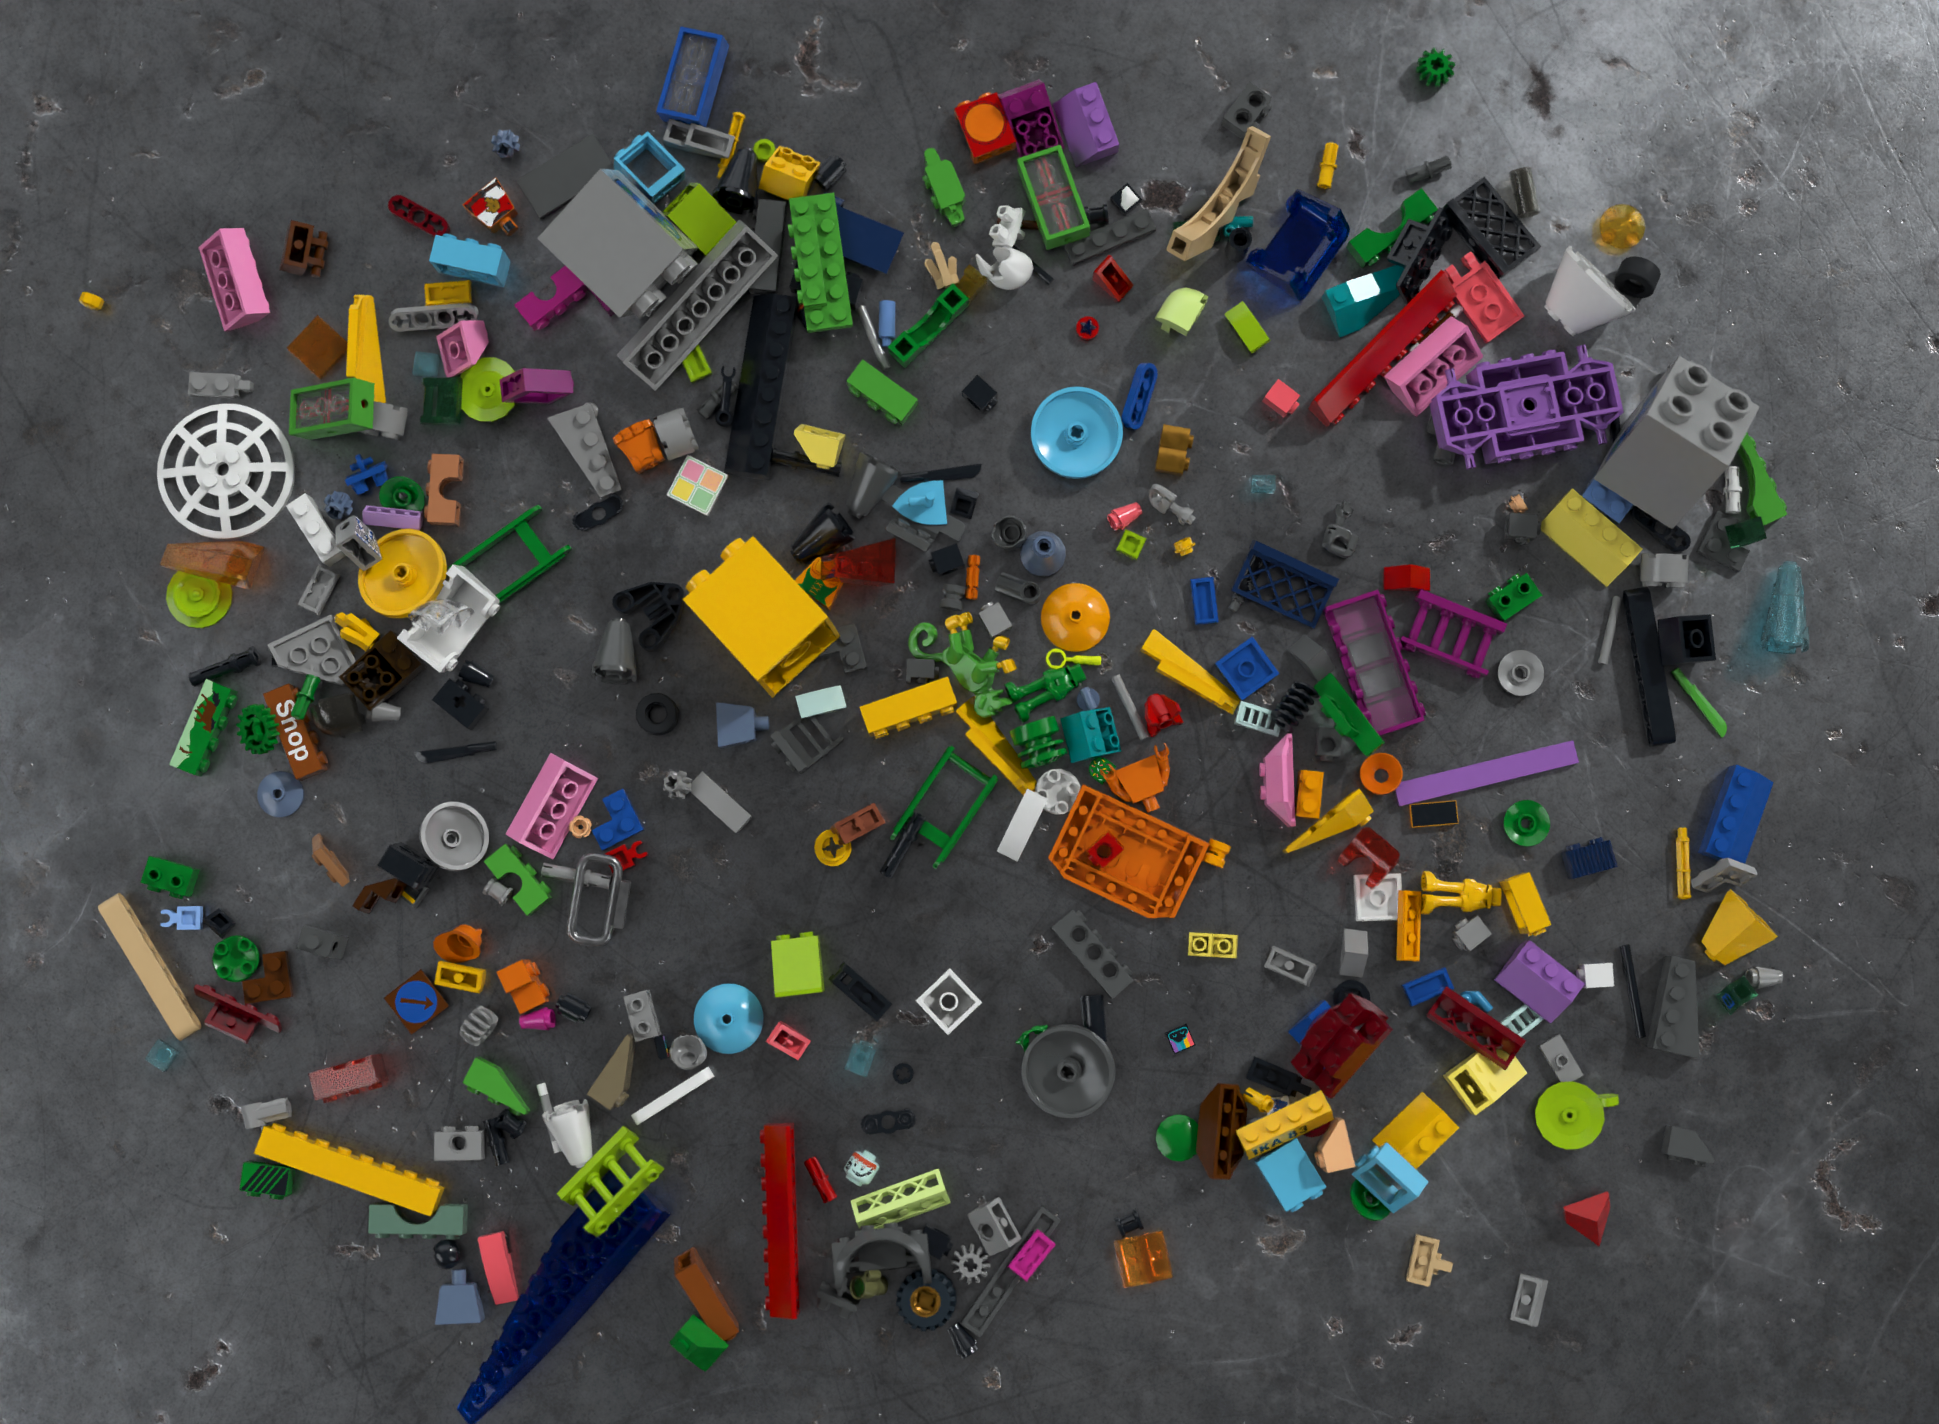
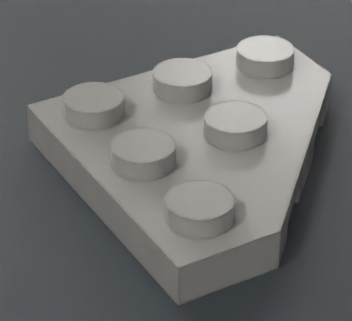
(314, 651)

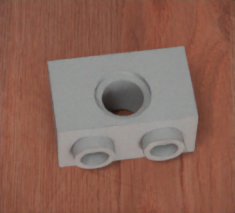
(447, 1151)
(994, 1226)

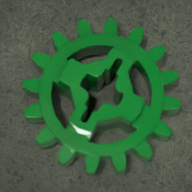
(257, 729)

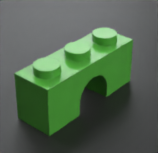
(533, 893)

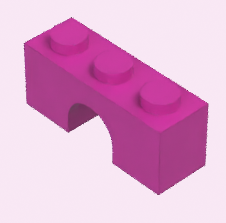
(539, 312)

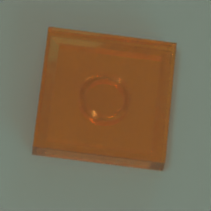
(318, 347)

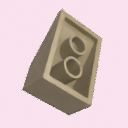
(614, 1080)

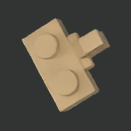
(1425, 1261)

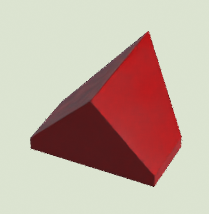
(1589, 1216)

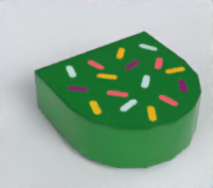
(1095, 767)

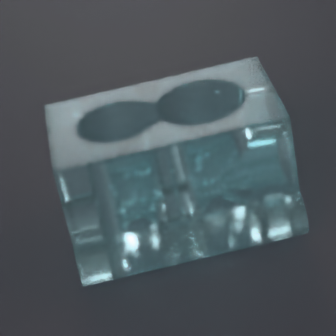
(1263, 489)

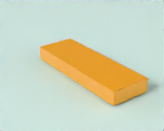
(1408, 925)

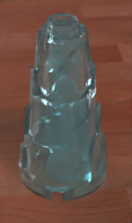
(1786, 616)

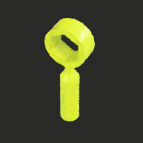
(1082, 660)

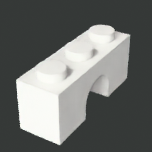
(315, 529)

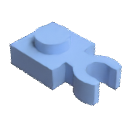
(186, 918)

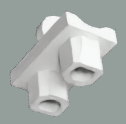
(1009, 229)

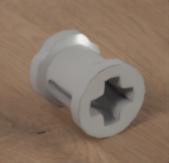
(498, 891)

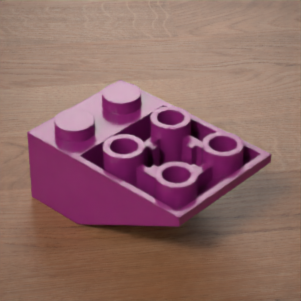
(1031, 118)

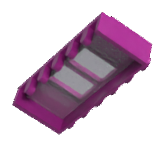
(1374, 662)

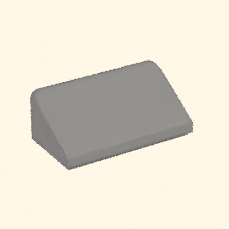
(1529, 1300)

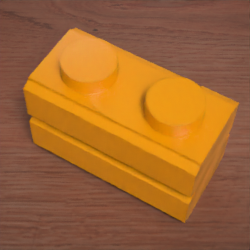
(1308, 794)

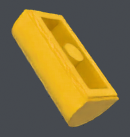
(460, 977)

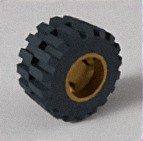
(926, 1304)

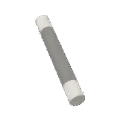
(546, 1105)

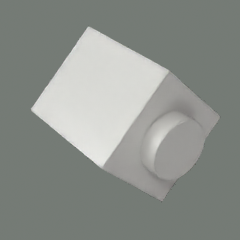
(1596, 975)

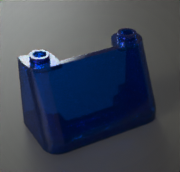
(1301, 245)

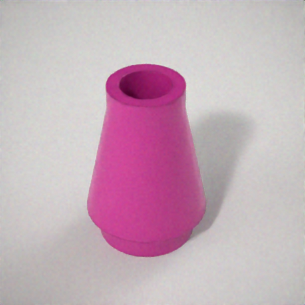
(541, 1019)

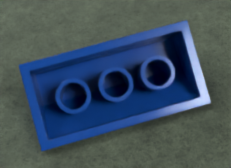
(1736, 814)

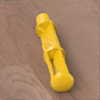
(734, 130)
(1683, 864)

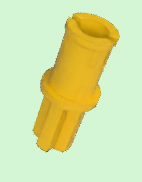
(1328, 165)

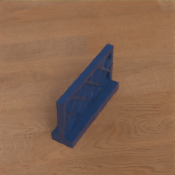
(1290, 564)

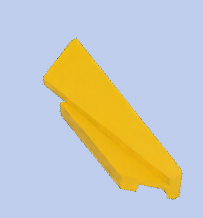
(1188, 673)
(995, 747)

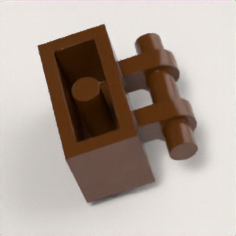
(297, 249)

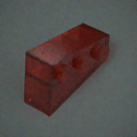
(862, 565)
(348, 1078)

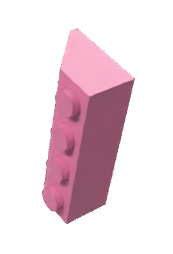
(234, 278)
(1422, 371)
(551, 806)

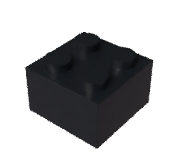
(1686, 639)

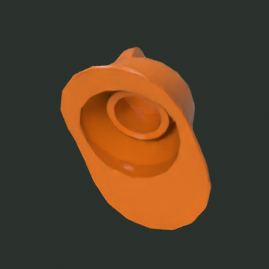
(459, 944)

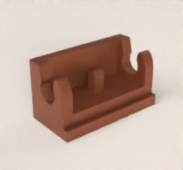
(857, 824)

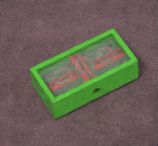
(1053, 197)
(331, 409)

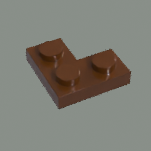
(276, 983)

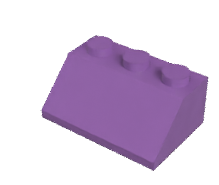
(1086, 125)
(1539, 981)

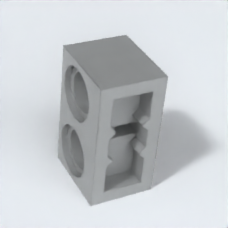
(642, 1015)

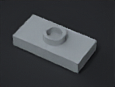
(318, 589)
(1560, 1059)

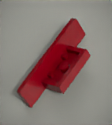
(232, 1017)

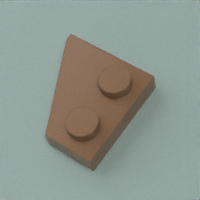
(322, 855)

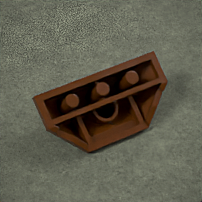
(1217, 1139)

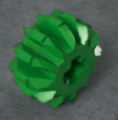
(1439, 59)

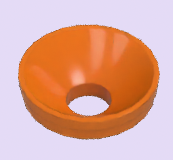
(1377, 762)

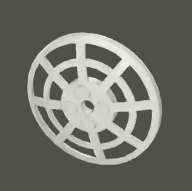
(237, 477)

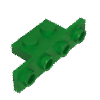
(1347, 715)

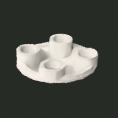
(1060, 789)

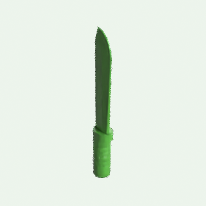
(1705, 707)

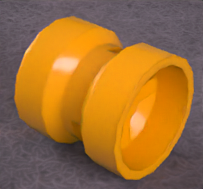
(1218, 848)

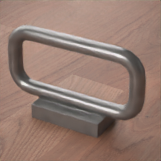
(617, 900)

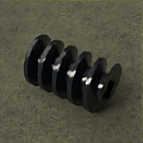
(1292, 705)

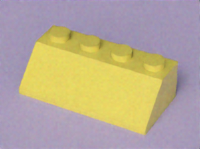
(1589, 537)

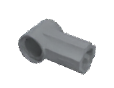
(262, 1113)

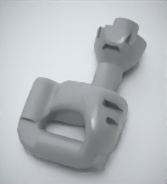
(1163, 500)

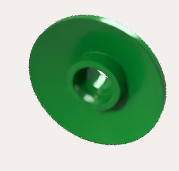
(391, 496)
(1538, 823)
(1370, 1209)

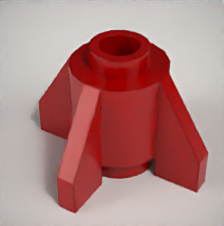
(1161, 713)

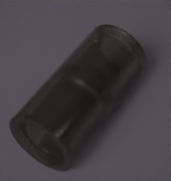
(1524, 192)

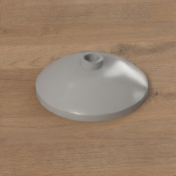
(463, 826)

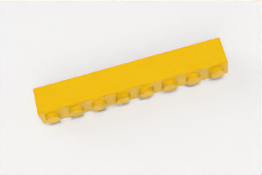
(349, 1170)

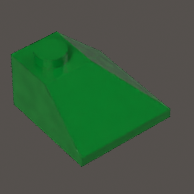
(698, 1343)

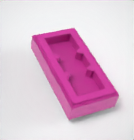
(1031, 1255)

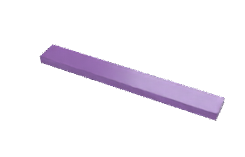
(1486, 773)

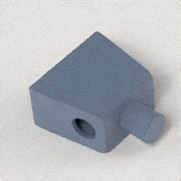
(738, 724)
(459, 1301)

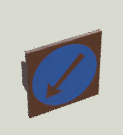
(416, 1001)

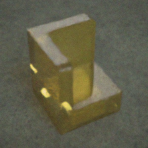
(971, 283)

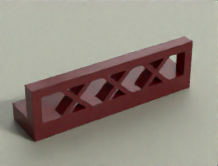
(1478, 1024)

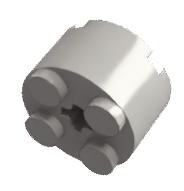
(388, 421)
(675, 434)
(1664, 569)

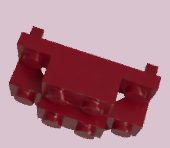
(1338, 1045)

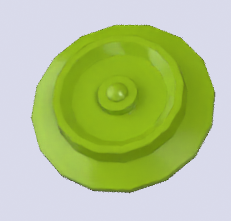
(482, 390)
(197, 600)
(1569, 1115)

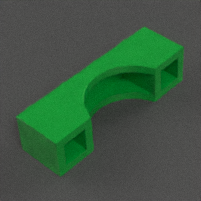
(1369, 245)
(929, 327)

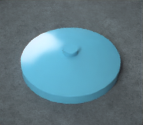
(1076, 432)

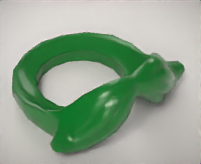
(1024, 1038)

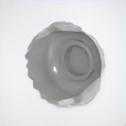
(688, 1052)

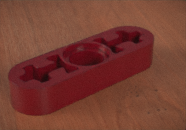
(407, 203)

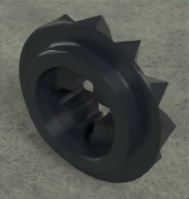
(1350, 986)

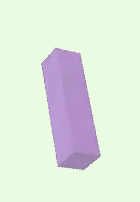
(392, 517)

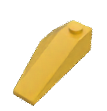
(1345, 815)

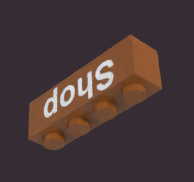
(296, 735)

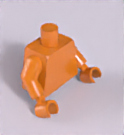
(1141, 779)

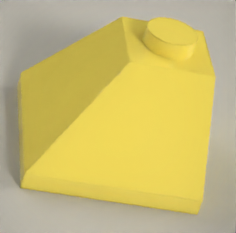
(820, 445)

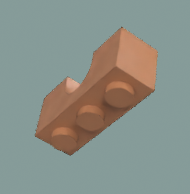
(443, 470)

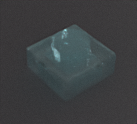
(426, 364)
(162, 1055)

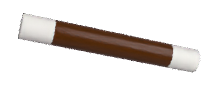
(1456, 311)

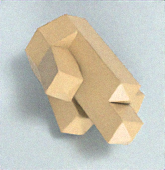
(941, 274)

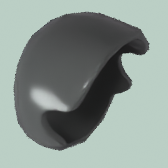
(1009, 533)

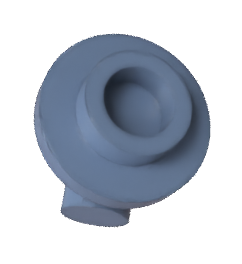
(1088, 699)

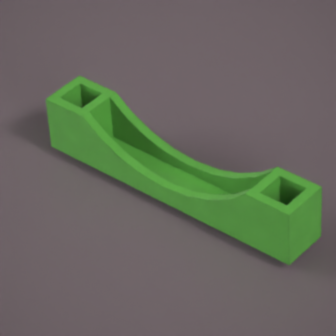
(1762, 493)

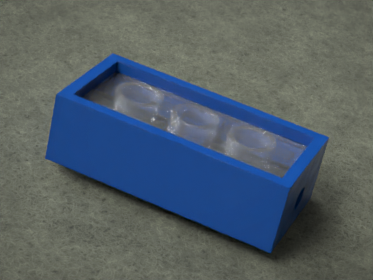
(693, 77)

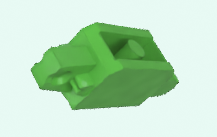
(945, 187)

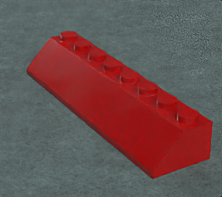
(1383, 350)
(781, 1220)

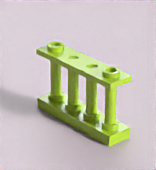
(597, 1167)

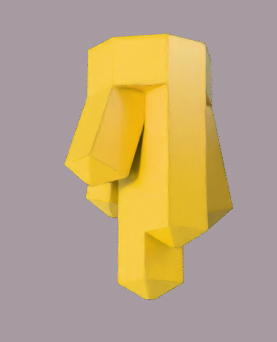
(357, 630)

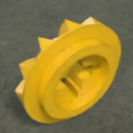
(827, 857)

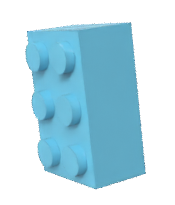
(470, 260)

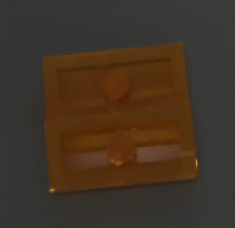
(1143, 1259)

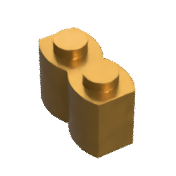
(1173, 450)

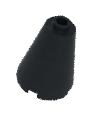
(738, 183)
(822, 535)

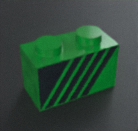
(267, 1179)

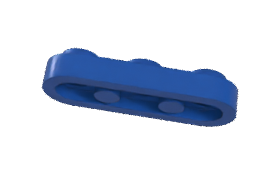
(1139, 395)

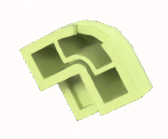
(1181, 310)

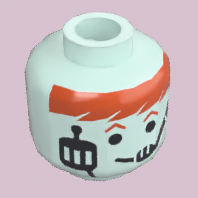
(861, 1168)

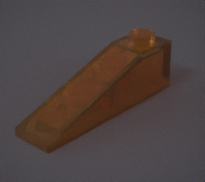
(220, 561)

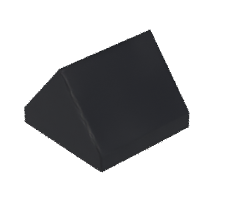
(219, 923)

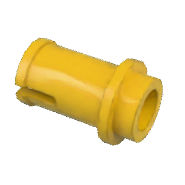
(1258, 1100)

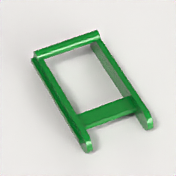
(532, 542)
(930, 831)

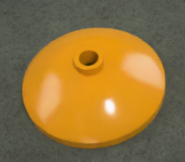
(1071, 633)

